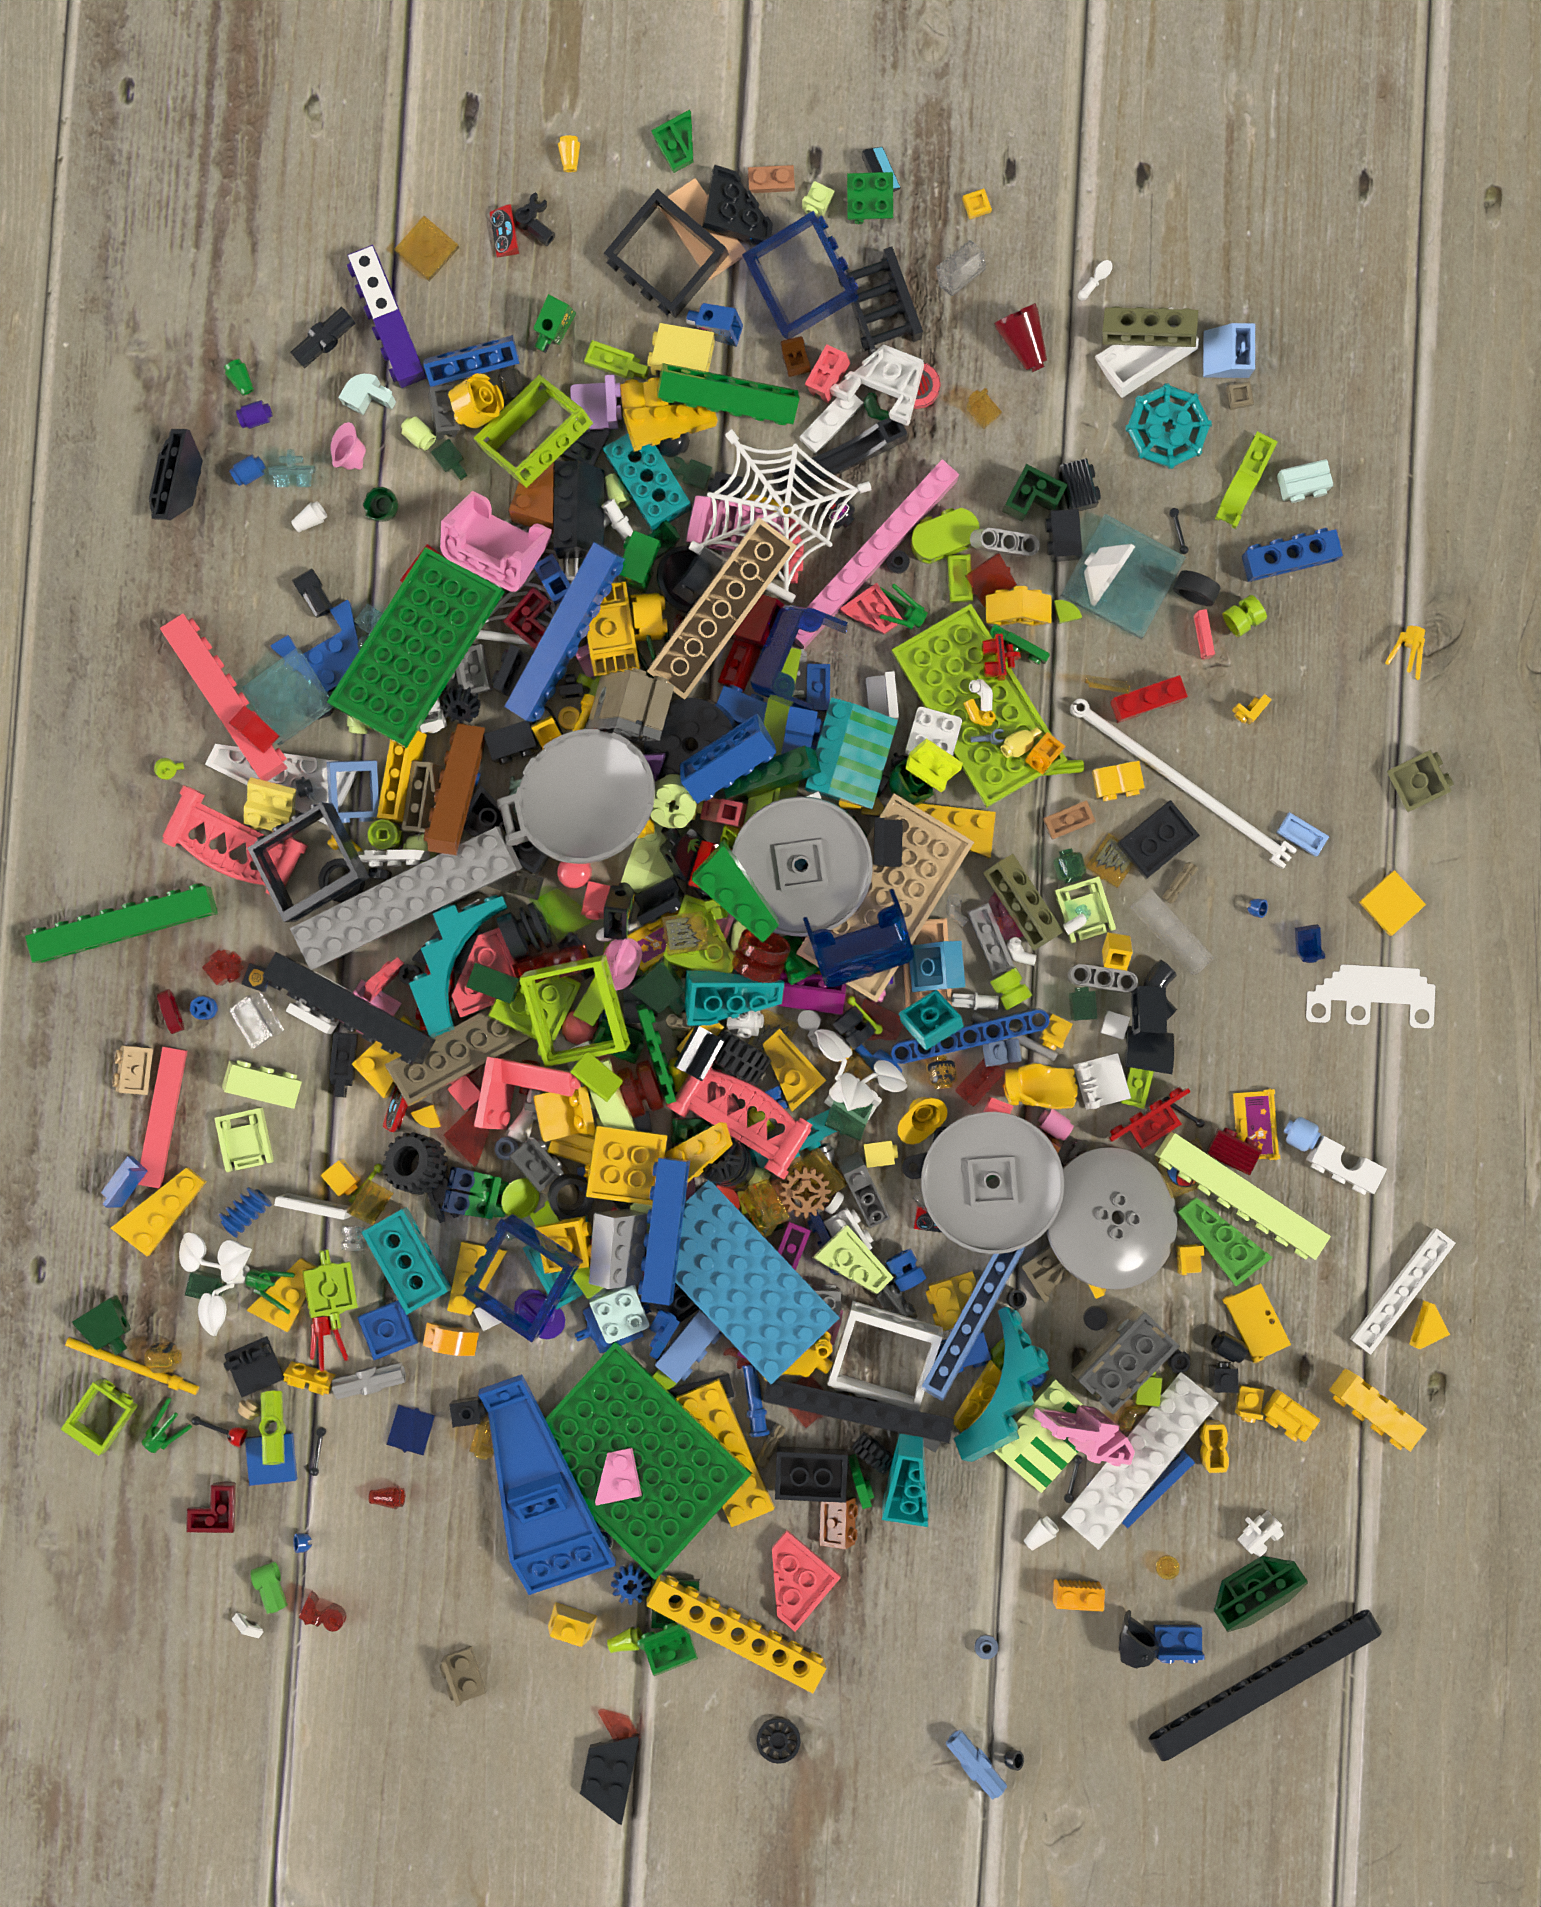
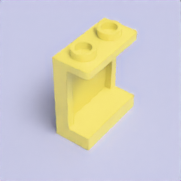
(681, 348)

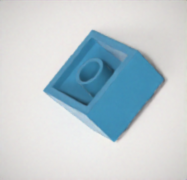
(937, 966)

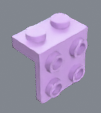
(599, 402)

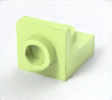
(817, 199)

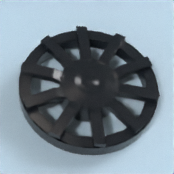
(778, 1740)

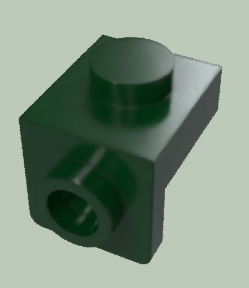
(668, 537)

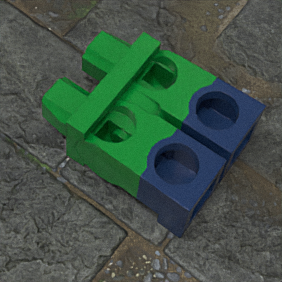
(483, 1195)

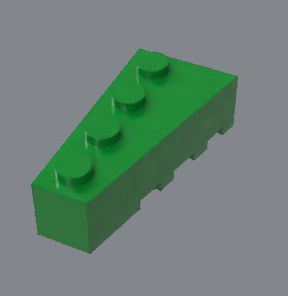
(735, 891)

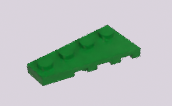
(658, 1059)

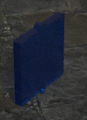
(411, 1430)

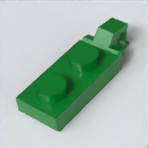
(1019, 644)

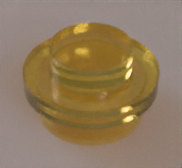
(1167, 1567)

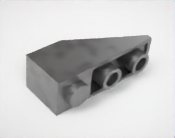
(863, 1189)

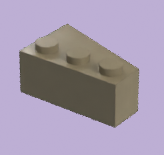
(420, 796)

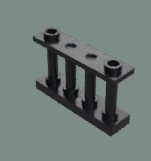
(903, 306)

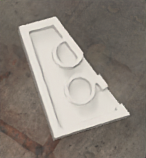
(394, 857)

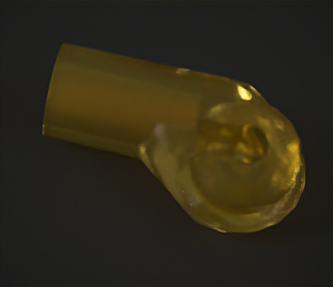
(1129, 1415)

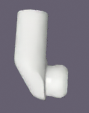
(984, 692)

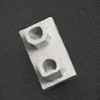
(1259, 1531)

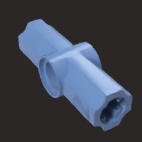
(976, 1764)

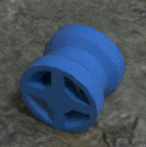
(199, 1006)

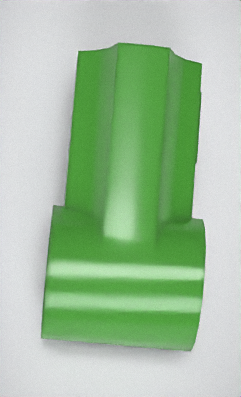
(267, 1581)

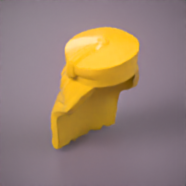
(1041, 1086)

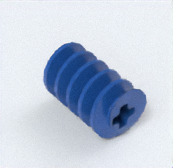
(244, 1211)

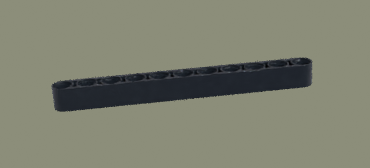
(1265, 1685)

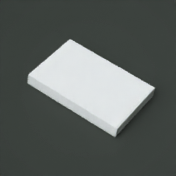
(313, 1206)

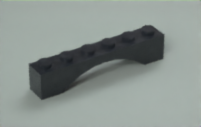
(863, 447)

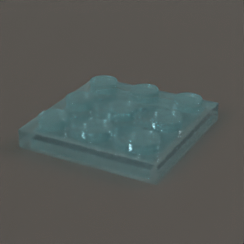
(288, 696)

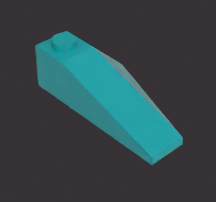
(722, 995)

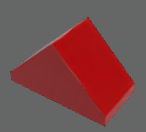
(254, 729)

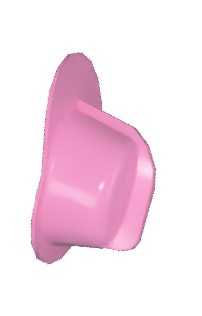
(347, 448)
(623, 961)

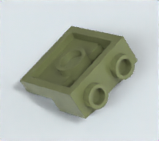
(1420, 780)

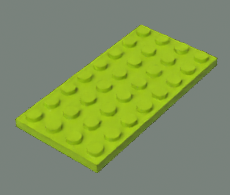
(940, 669)

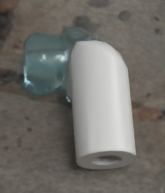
(1079, 921)

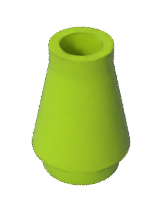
(625, 1641)

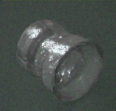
(352, 1238)

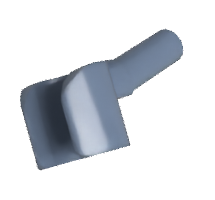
(990, 737)

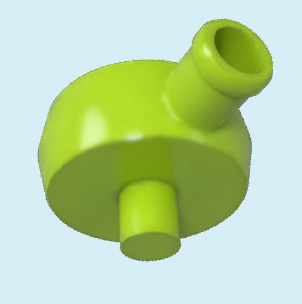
(166, 768)

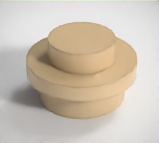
(249, 1409)

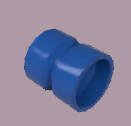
(909, 1277)

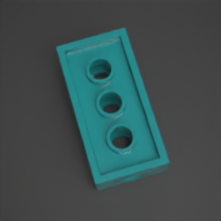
(643, 493)
(397, 1273)

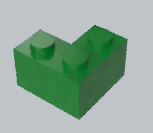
(639, 560)

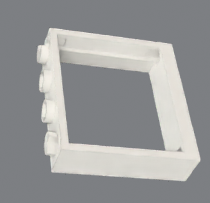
(891, 1322)

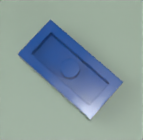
(818, 686)

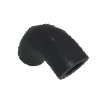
(1161, 976)

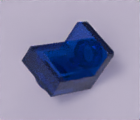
(1309, 943)

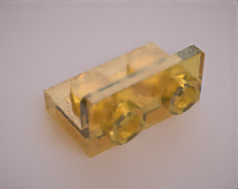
(764, 1207)

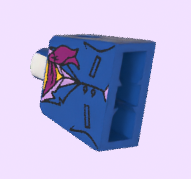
(717, 319)

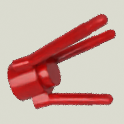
(321, 1327)

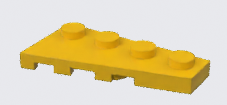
(658, 423)
(702, 1148)

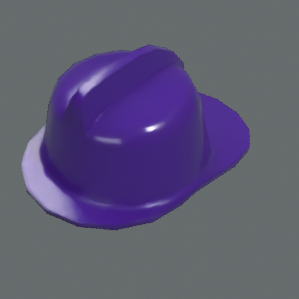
(528, 1306)

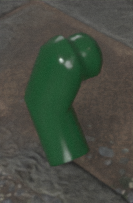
(873, 408)

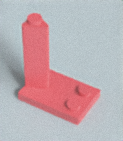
(499, 1085)

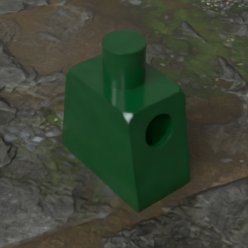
(105, 1325)

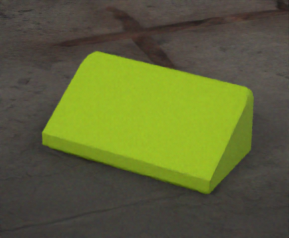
(596, 1076)

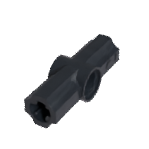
(323, 337)

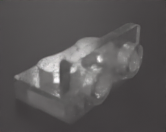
(256, 1019)

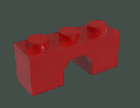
(1148, 698)

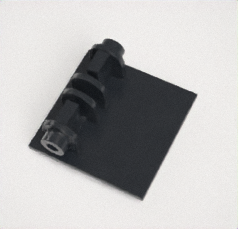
(253, 1366)

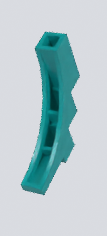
(455, 928)
(1021, 1363)

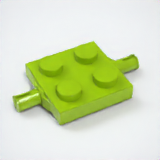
(330, 1289)

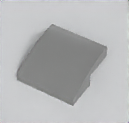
(472, 672)

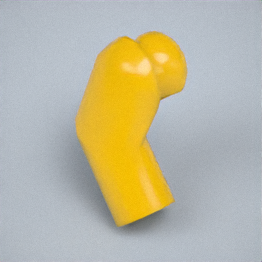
(977, 716)

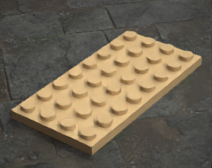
(928, 864)

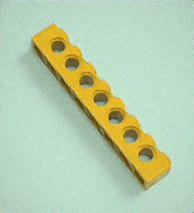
(804, 1677)

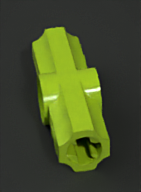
(272, 1443)

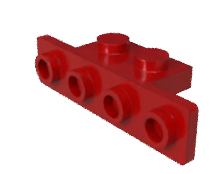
(1153, 1124)

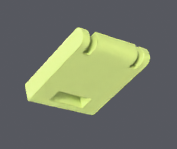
(1095, 902)
(245, 1143)

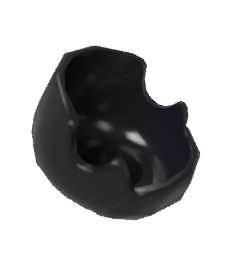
(673, 447)

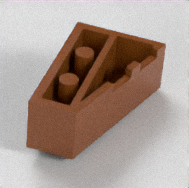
(535, 502)

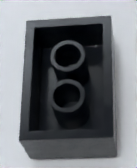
(811, 1474)

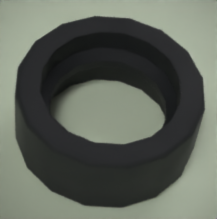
(1196, 588)
(324, 875)
(562, 1181)

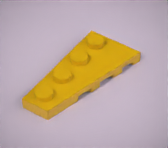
(971, 823)
(156, 1215)

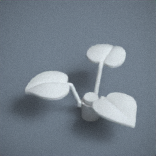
(851, 1089)
(232, 1261)

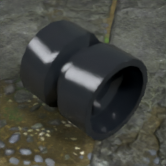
(854, 1027)

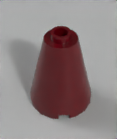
(1024, 337)

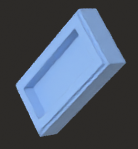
(1302, 834)

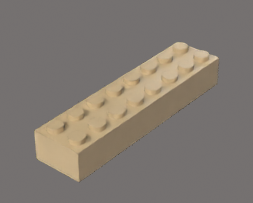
(722, 607)

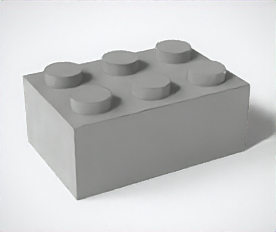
(617, 1248)

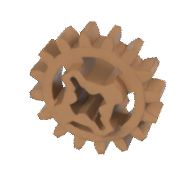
(814, 1191)

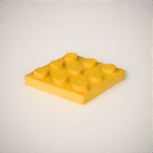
(624, 1164)

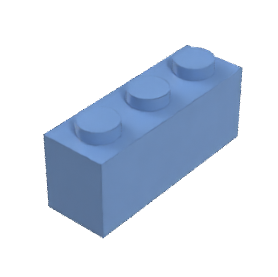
(688, 1347)

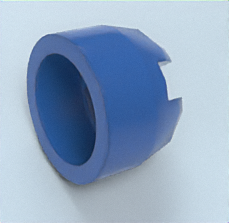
(1258, 907)
(300, 1542)

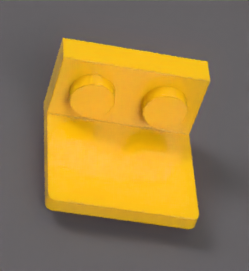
(563, 1114)

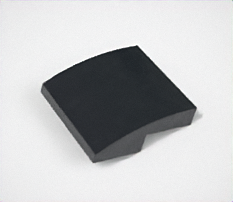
(1150, 1052)

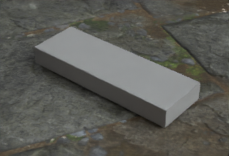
(990, 939)

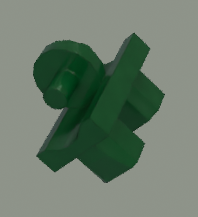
(687, 1128)

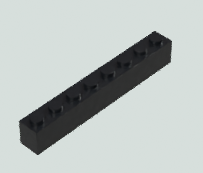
(349, 1008)
(859, 1411)

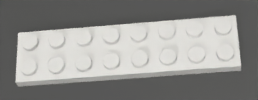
(1155, 1443)

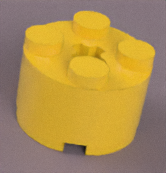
(476, 401)
(647, 616)

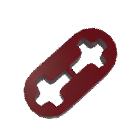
(170, 1011)

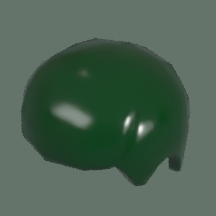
(380, 504)

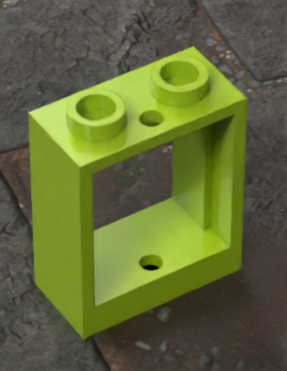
(84, 1434)

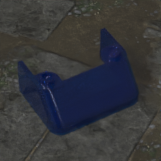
(767, 675)
(863, 950)

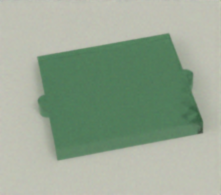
(848, 1122)

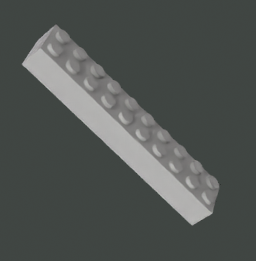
(405, 898)

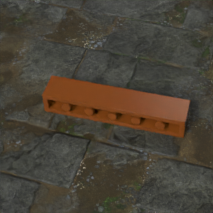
(456, 789)

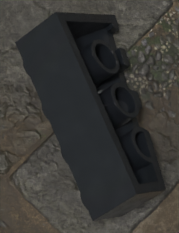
(485, 815)

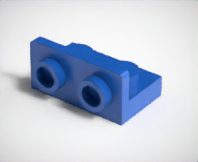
(664, 1327)
(1179, 1643)

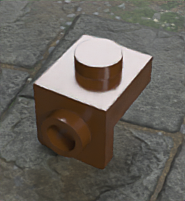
(795, 356)

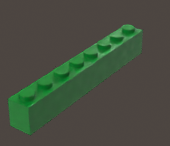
(121, 924)

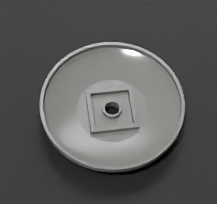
(836, 858)
(984, 1216)
(1084, 1232)

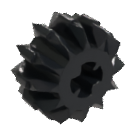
(460, 704)

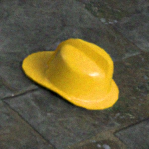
(921, 1119)

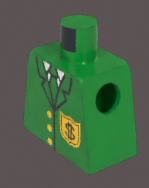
(555, 314)

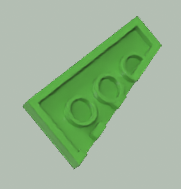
(1228, 1247)

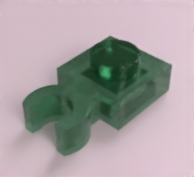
(694, 474)

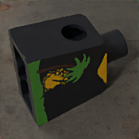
(619, 900)

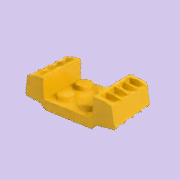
(612, 634)

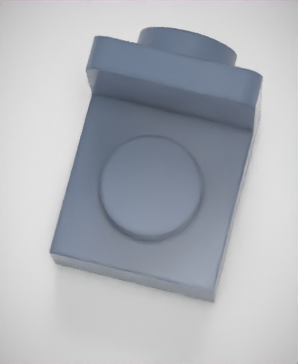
(1002, 1052)

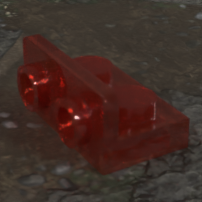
(978, 1082)

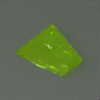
(562, 913)

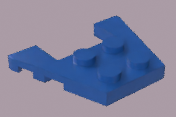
(332, 656)

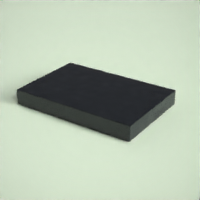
(1158, 839)

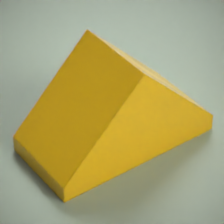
(1428, 1327)

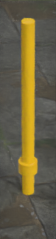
(174, 1382)

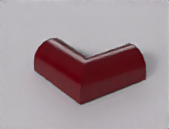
(525, 615)
(220, 1514)

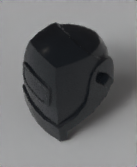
(1136, 1643)

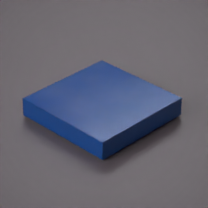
(387, 1330)
(268, 1474)

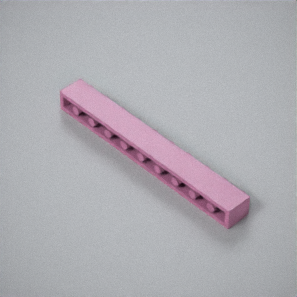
(881, 544)

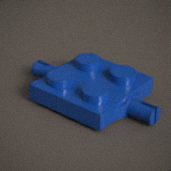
(593, 1331)

